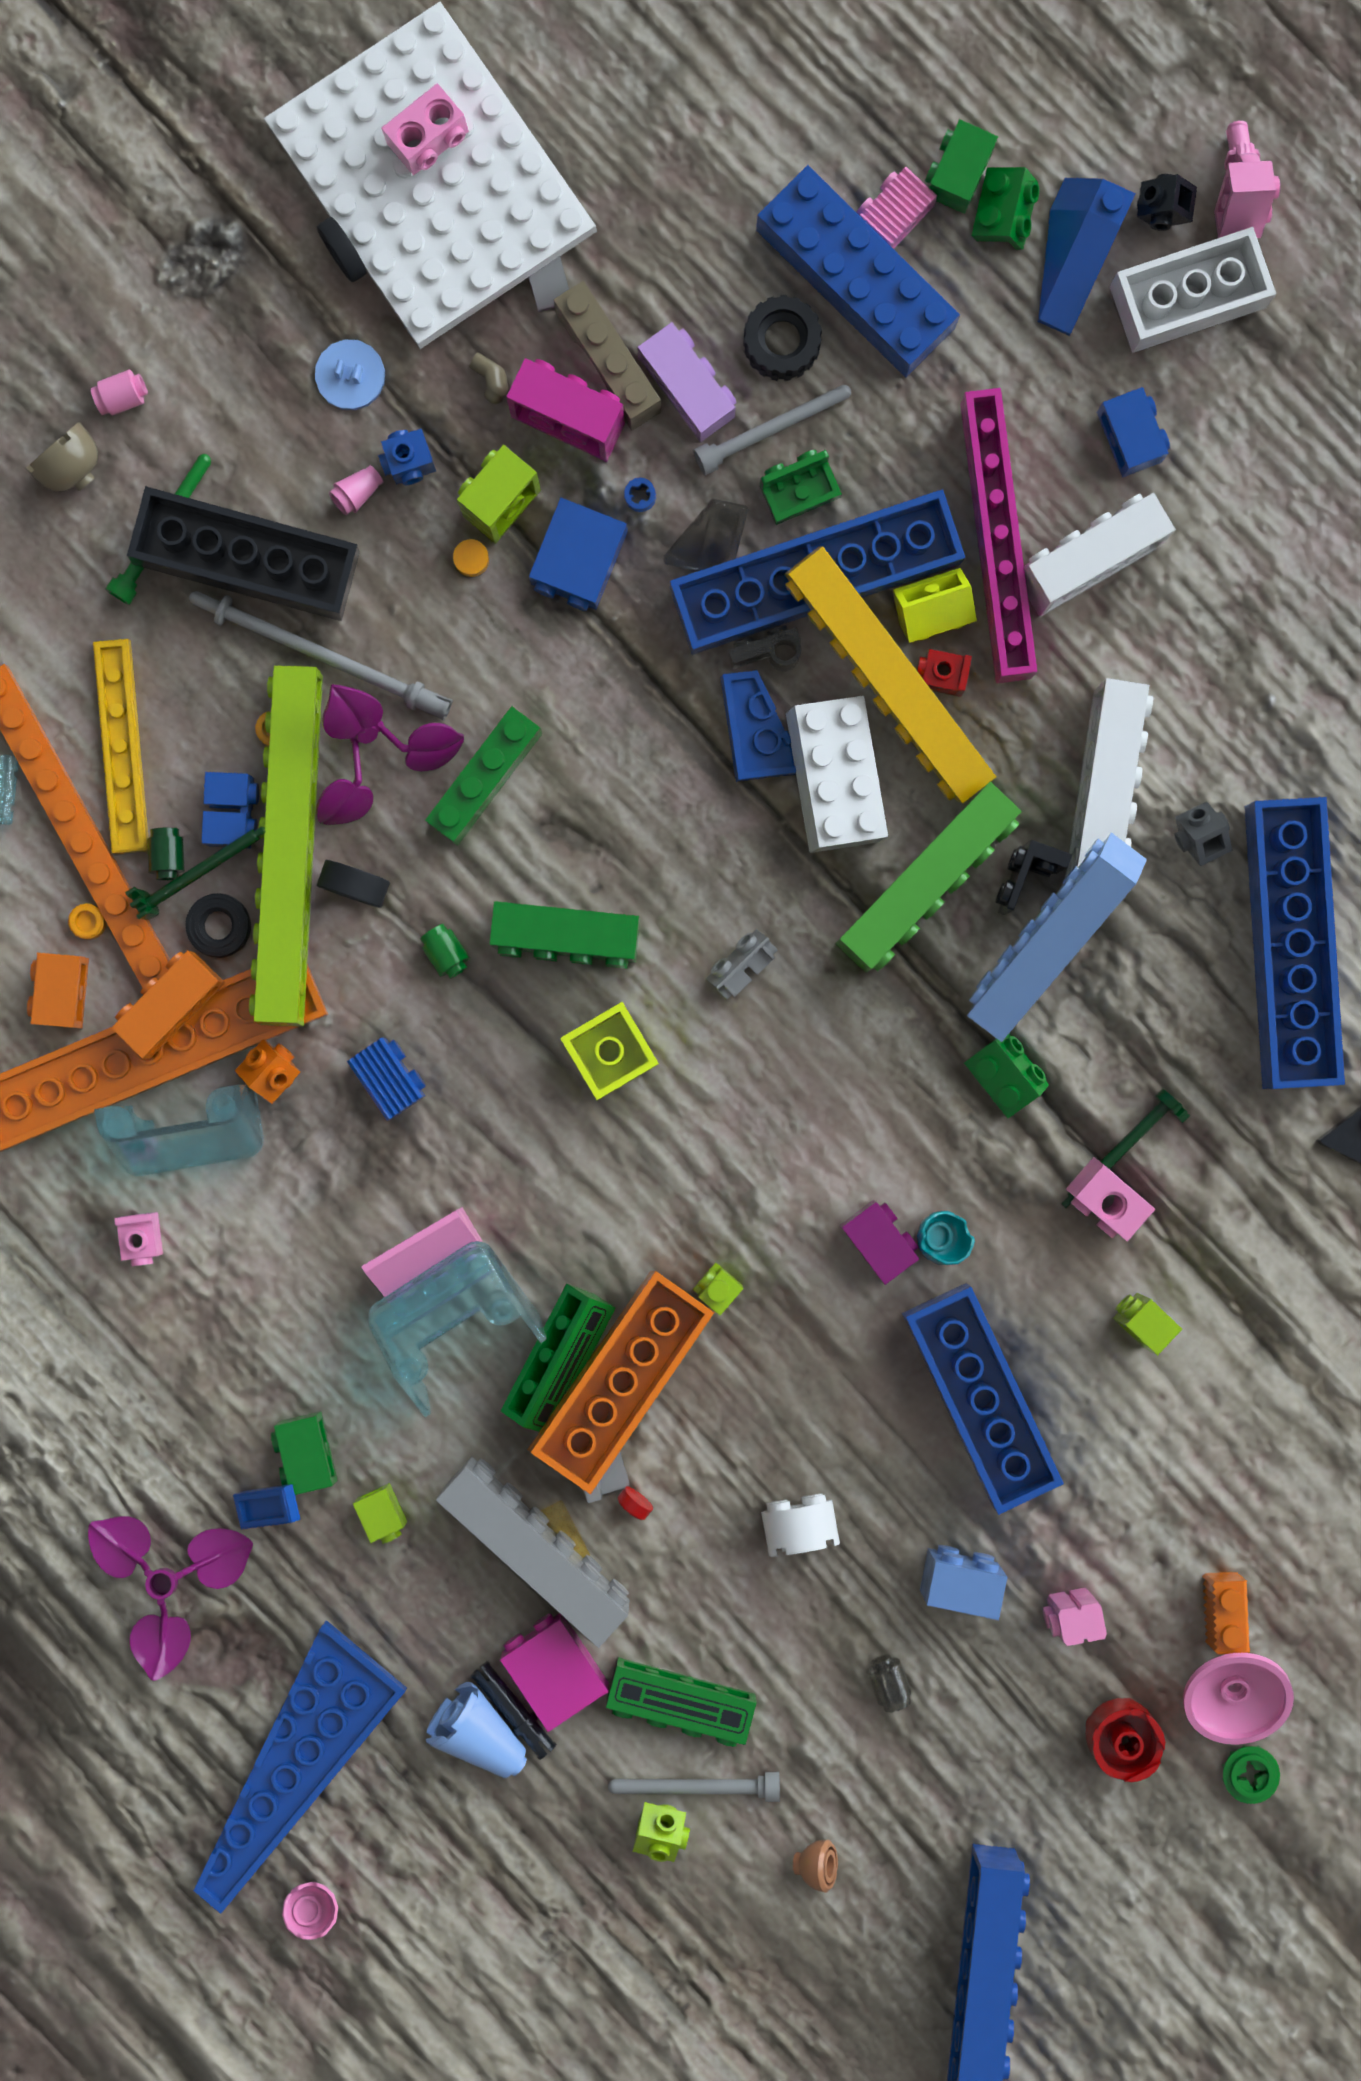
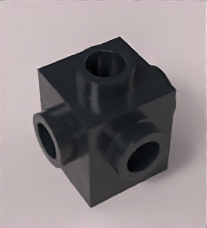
(1166, 201)

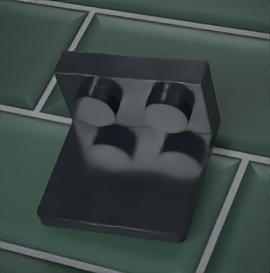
(1043, 861)

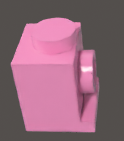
(148, 1228)

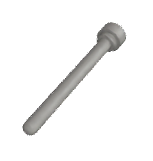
(710, 456)
(765, 1786)

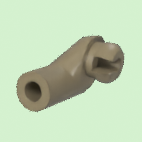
(494, 375)

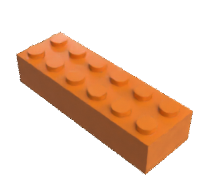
(620, 1381)

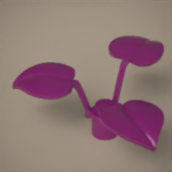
(358, 717)
(219, 1561)

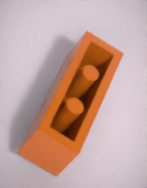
(167, 1004)

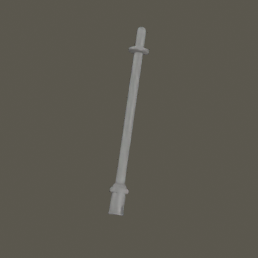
(414, 694)

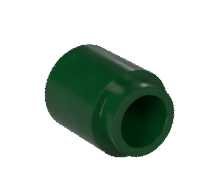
(165, 853)

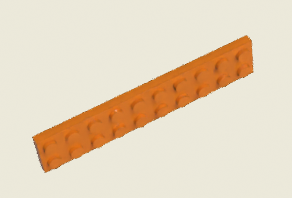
(108, 1071)

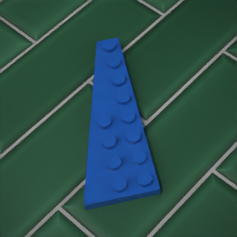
(320, 1726)

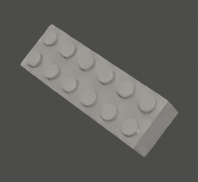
(535, 1551)

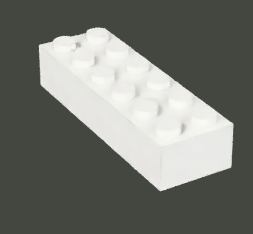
(1110, 765)

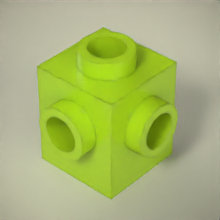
(661, 1832)

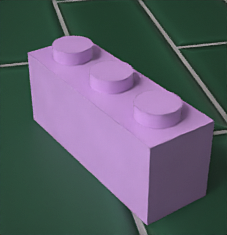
(687, 381)

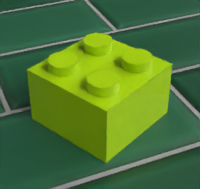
(498, 493)

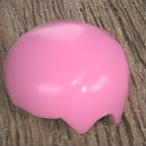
(310, 1911)

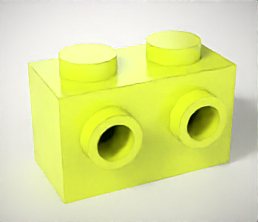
(935, 605)

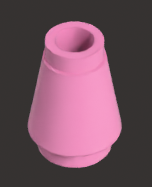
(355, 489)

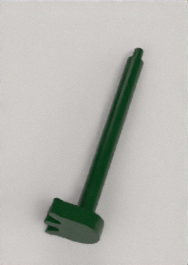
(148, 904)
(1165, 1104)

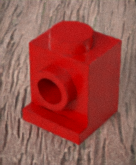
(950, 684)

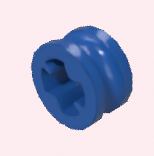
(637, 484)

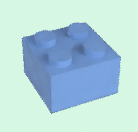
(963, 1582)

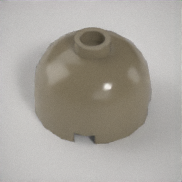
(67, 461)

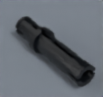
(513, 1710)

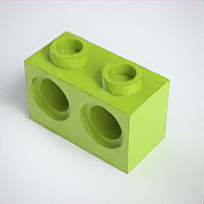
(1146, 1322)

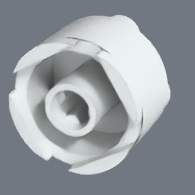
(800, 1526)

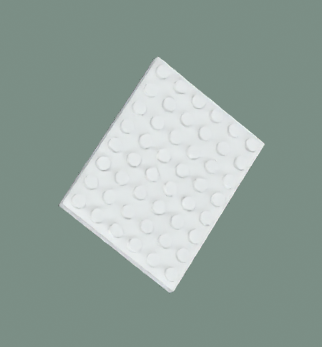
(452, 231)

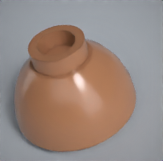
(817, 1865)

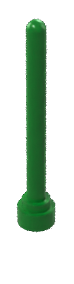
(124, 585)

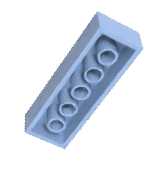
(1055, 935)

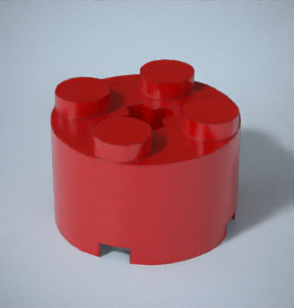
(1146, 1739)

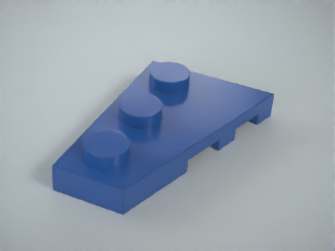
(755, 732)

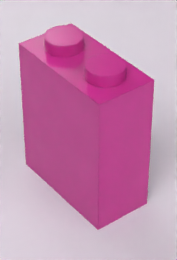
(553, 1670)

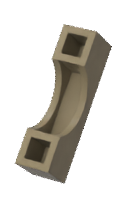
(608, 353)

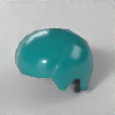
(945, 1238)

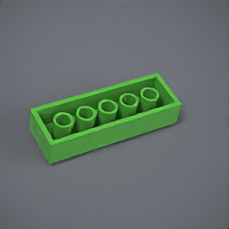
(929, 876)

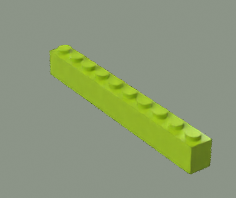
(288, 846)

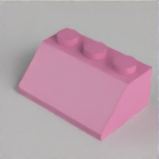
(421, 1252)

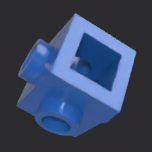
(406, 457)

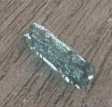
(8, 766)

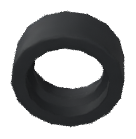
(353, 883)

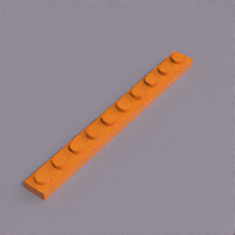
(78, 831)

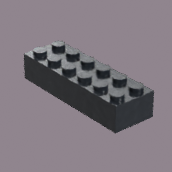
(243, 553)

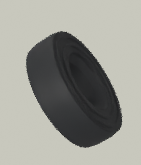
(341, 249)
(196, 925)

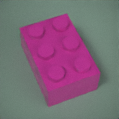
(566, 408)

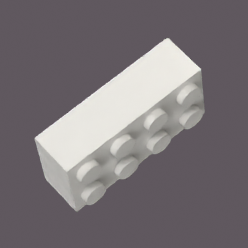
(1192, 289)
(1096, 553)
(836, 774)

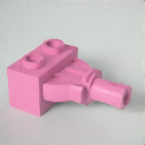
(1246, 187)

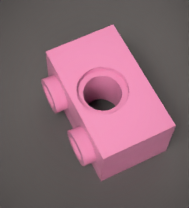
(1125, 1213)

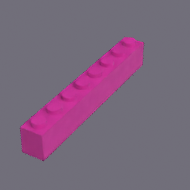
(998, 535)

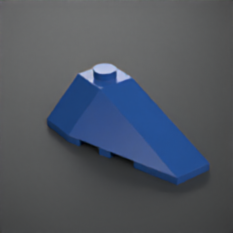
(1078, 241)

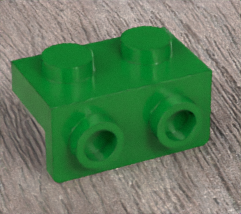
(1006, 206)
(799, 486)
(1007, 1074)

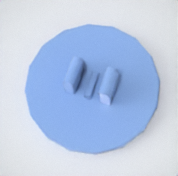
(350, 374)

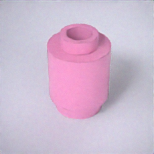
(119, 393)

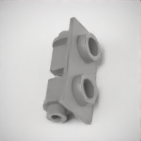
(751, 951)

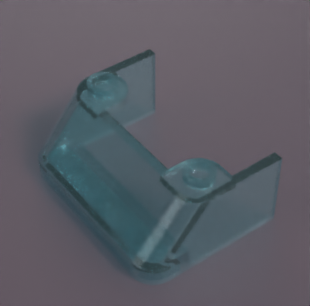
(439, 1301)

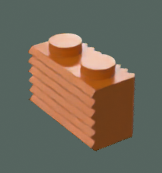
(1226, 1612)

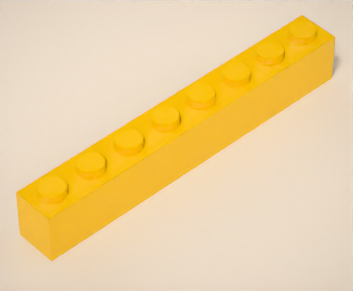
(889, 674)

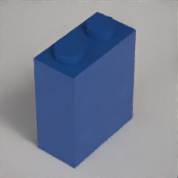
(577, 555)

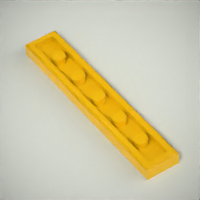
(121, 746)

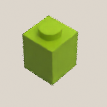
(380, 1514)

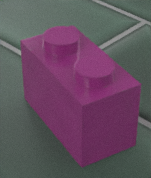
(880, 1241)

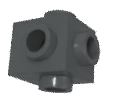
(1203, 833)

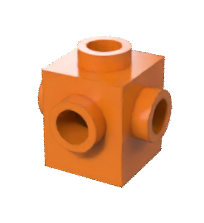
(268, 1070)

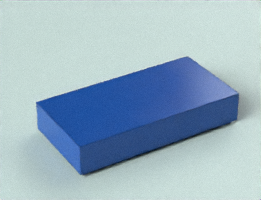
(266, 1506)

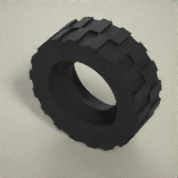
(786, 310)

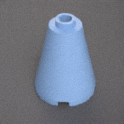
(476, 1733)

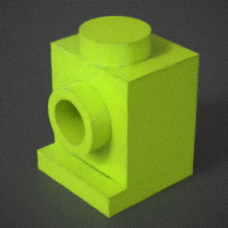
(718, 1288)

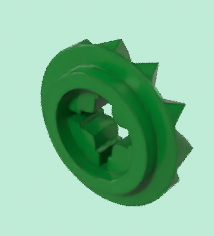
(1264, 1782)

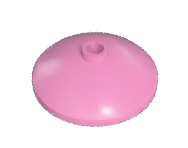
(1238, 1698)

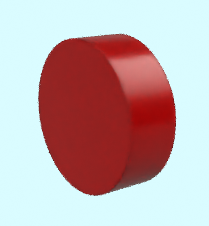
(635, 1503)

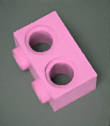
(418, 122)

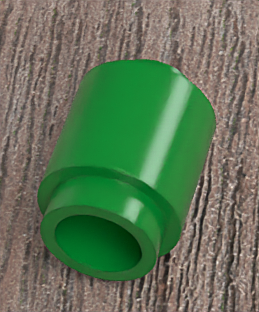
(444, 951)

